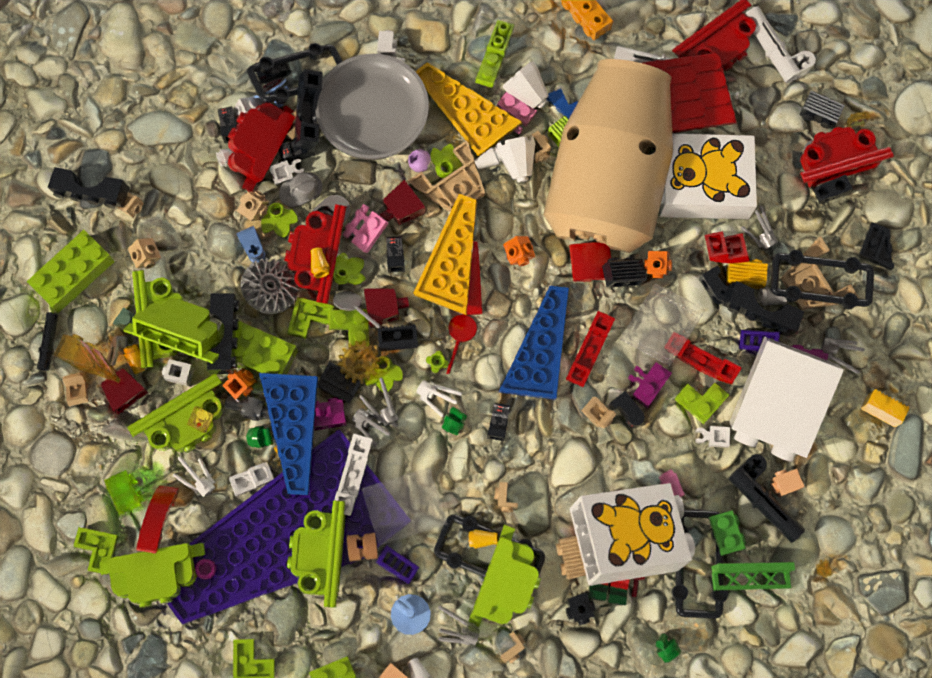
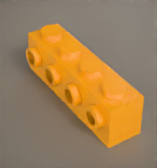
(590, 16)

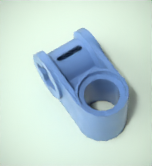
(251, 242)

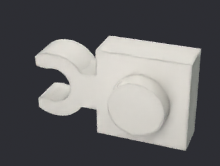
(283, 171)
(716, 436)

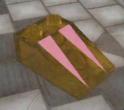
(84, 357)

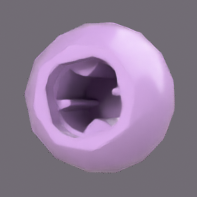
(419, 160)

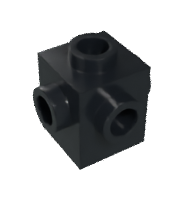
(583, 602)

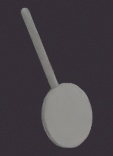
(351, 301)

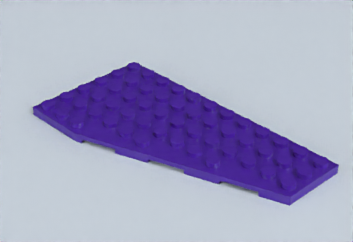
(254, 538)

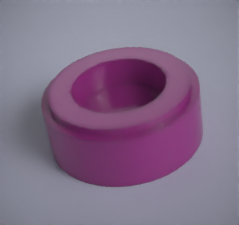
(205, 569)

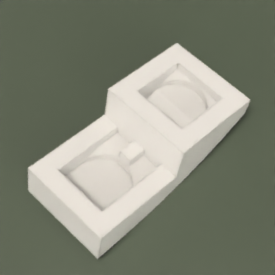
(251, 479)

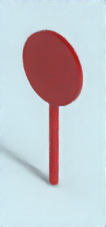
(462, 329)

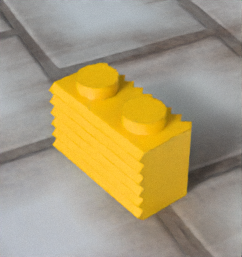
(749, 273)
(885, 408)

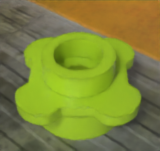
(432, 361)

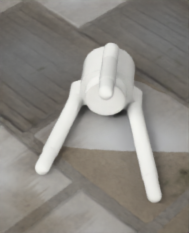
(429, 389)
(203, 486)

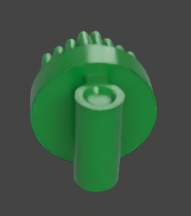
(454, 421)
(259, 437)
(667, 649)

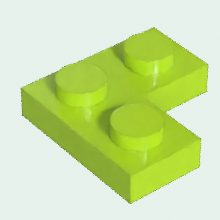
(304, 313)
(353, 322)
(702, 406)
(100, 543)
(245, 664)

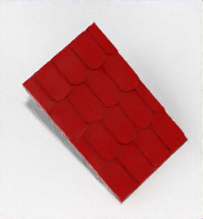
(697, 92)

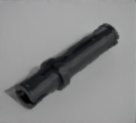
(46, 349)

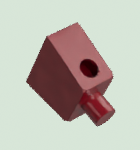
(402, 205)
(383, 305)
(124, 393)

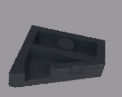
(877, 246)

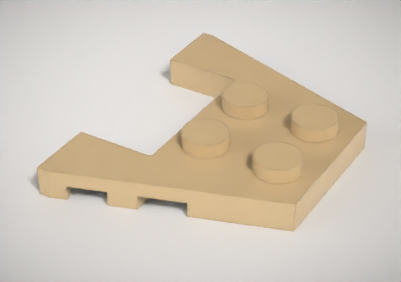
(462, 181)
(810, 279)

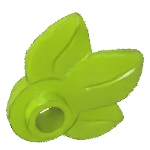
(446, 159)
(279, 223)
(351, 269)
(389, 374)

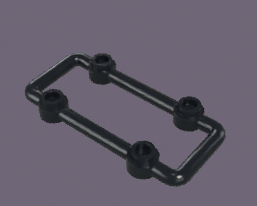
(266, 65)
(851, 266)
(470, 523)
(680, 592)

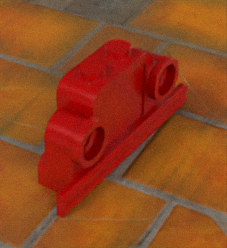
(724, 35)
(257, 141)
(840, 154)
(318, 232)

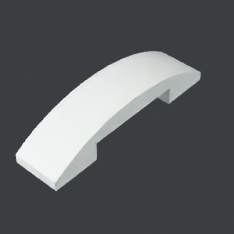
(353, 472)

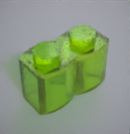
(124, 493)

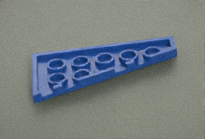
(292, 418)

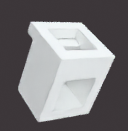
(386, 43)
(172, 367)

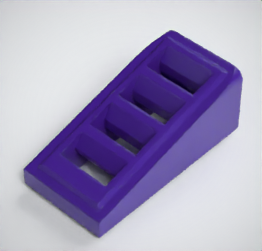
(773, 335)
(386, 549)

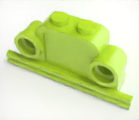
(145, 294)
(178, 327)
(168, 423)
(318, 553)
(153, 576)
(507, 582)

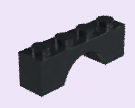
(307, 98)
(109, 191)
(742, 300)
(224, 308)

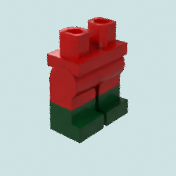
(616, 594)

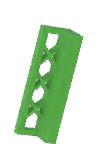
(752, 568)

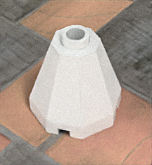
(528, 86)
(518, 157)

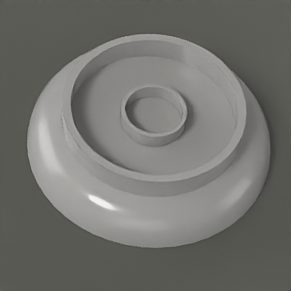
(372, 106)

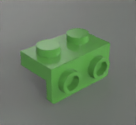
(727, 532)

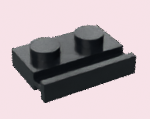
(337, 385)

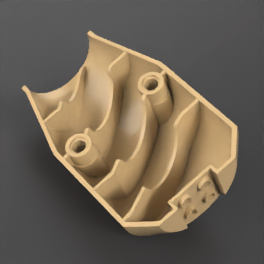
(602, 171)

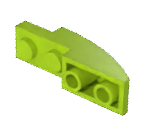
(495, 54)

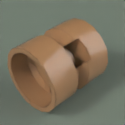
(369, 545)

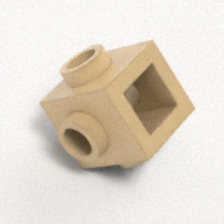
(253, 205)
(144, 253)

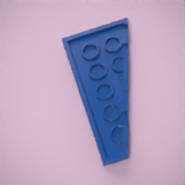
(539, 356)

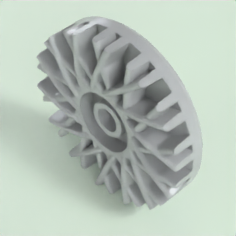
(268, 286)

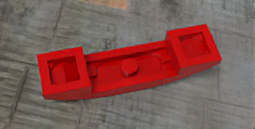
(474, 297)
(590, 349)
(708, 364)
(155, 518)

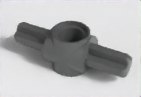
(250, 408)

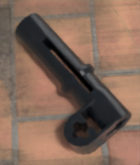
(762, 498)

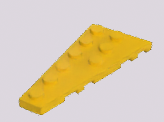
(470, 113)
(449, 266)

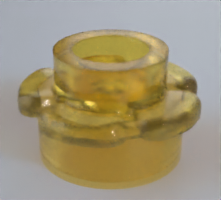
(823, 569)

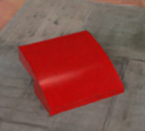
(726, 249)
(588, 261)

